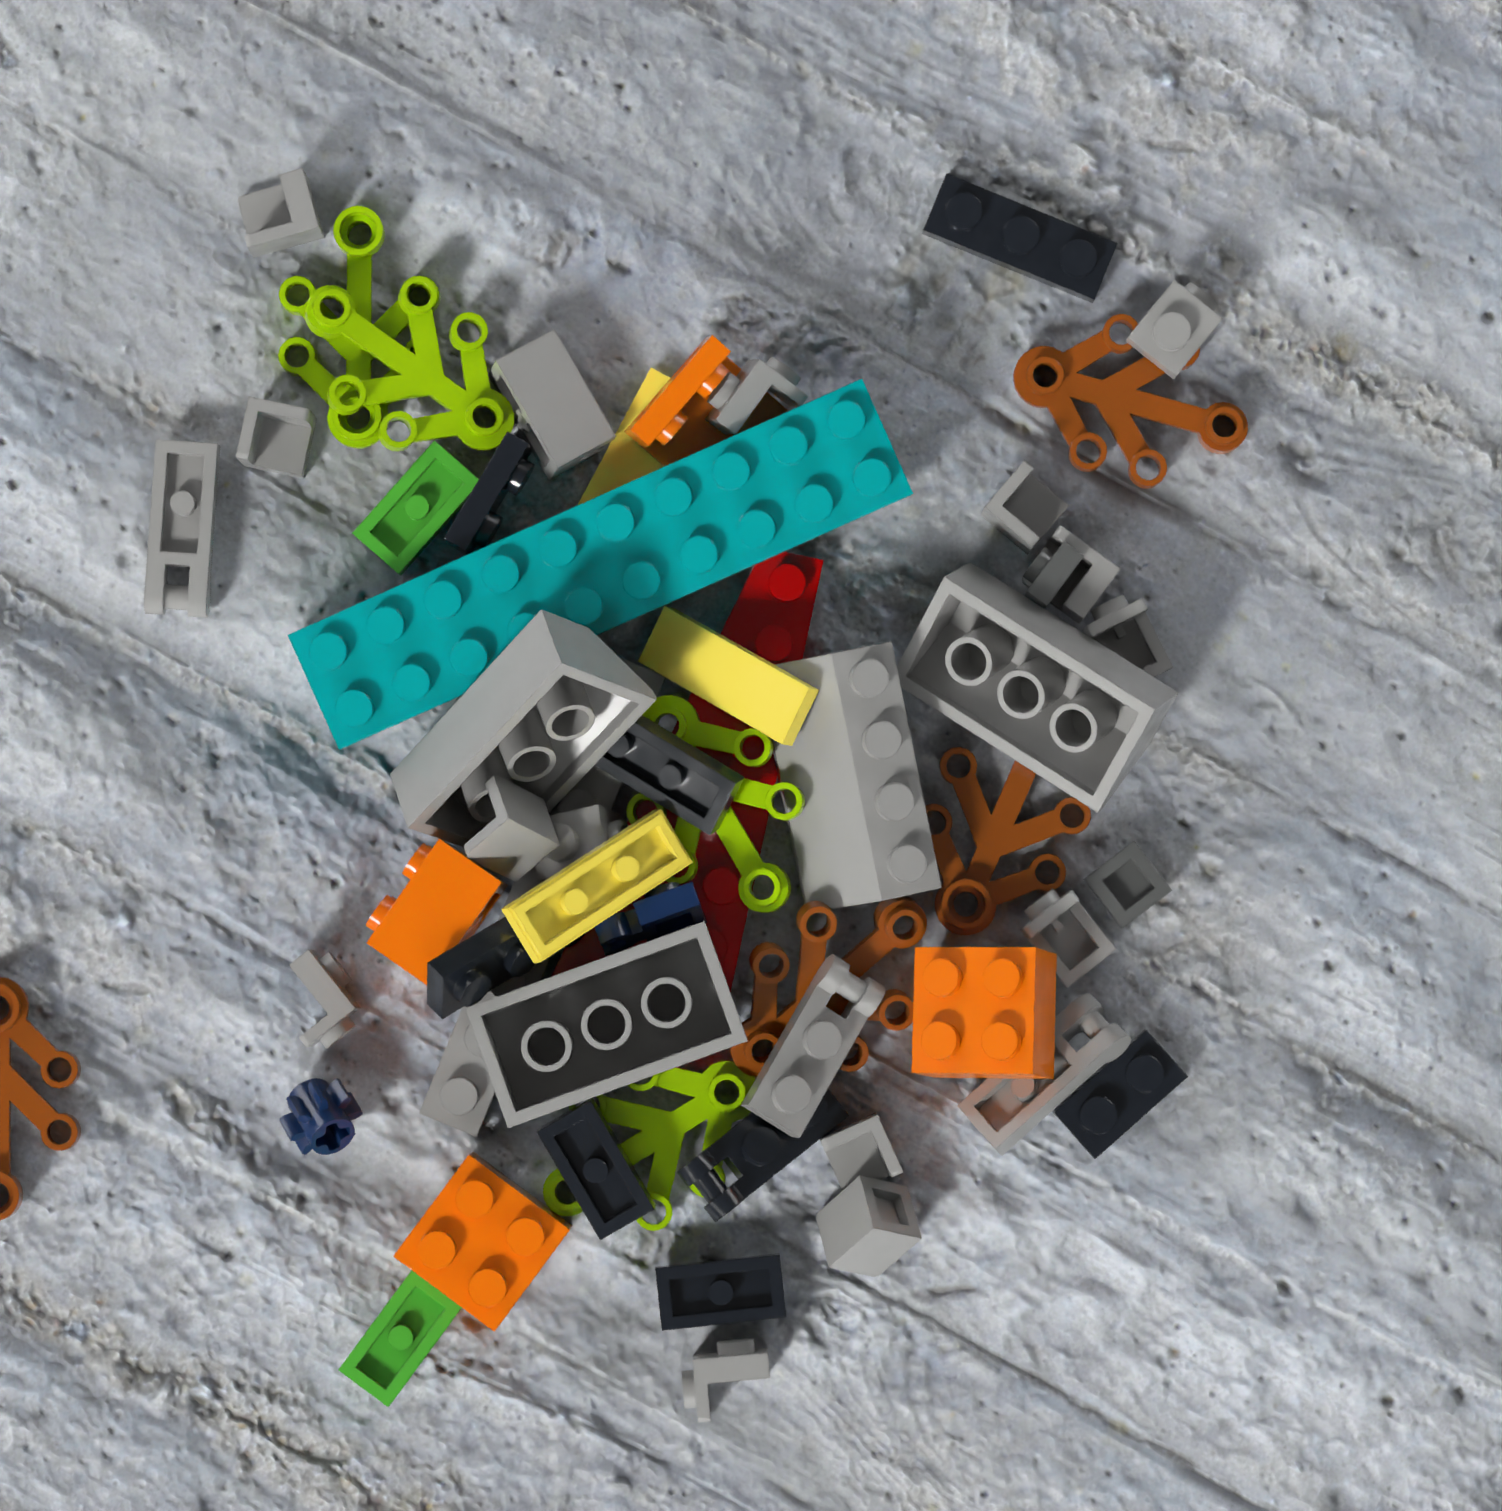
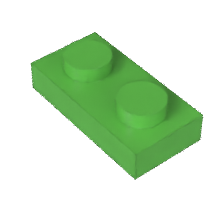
(416, 508)
(400, 1338)

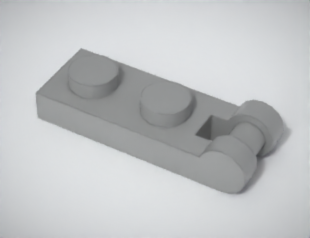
(182, 526)
(812, 1047)
(1012, 1107)

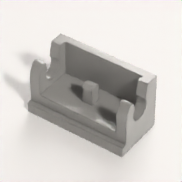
(551, 404)

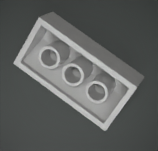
(1033, 685)
(531, 718)
(856, 765)

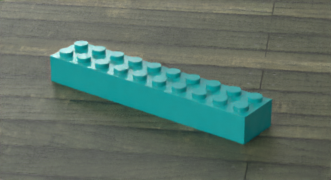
(603, 560)

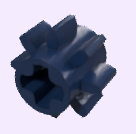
(320, 1116)

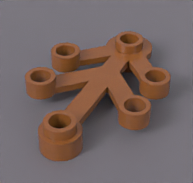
(1116, 401)
(994, 837)
(767, 1024)
(19, 1092)

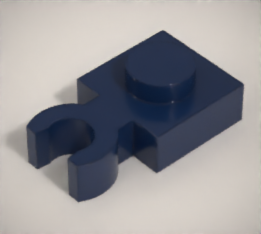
(662, 912)

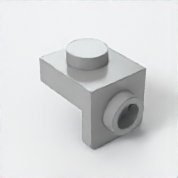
(1175, 327)
(740, 394)
(1129, 634)
(578, 834)
(1068, 931)
(326, 982)
(733, 1362)

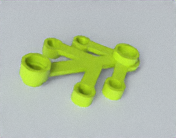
(357, 360)
(418, 372)
(750, 793)
(664, 1130)

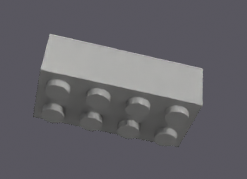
(606, 1024)

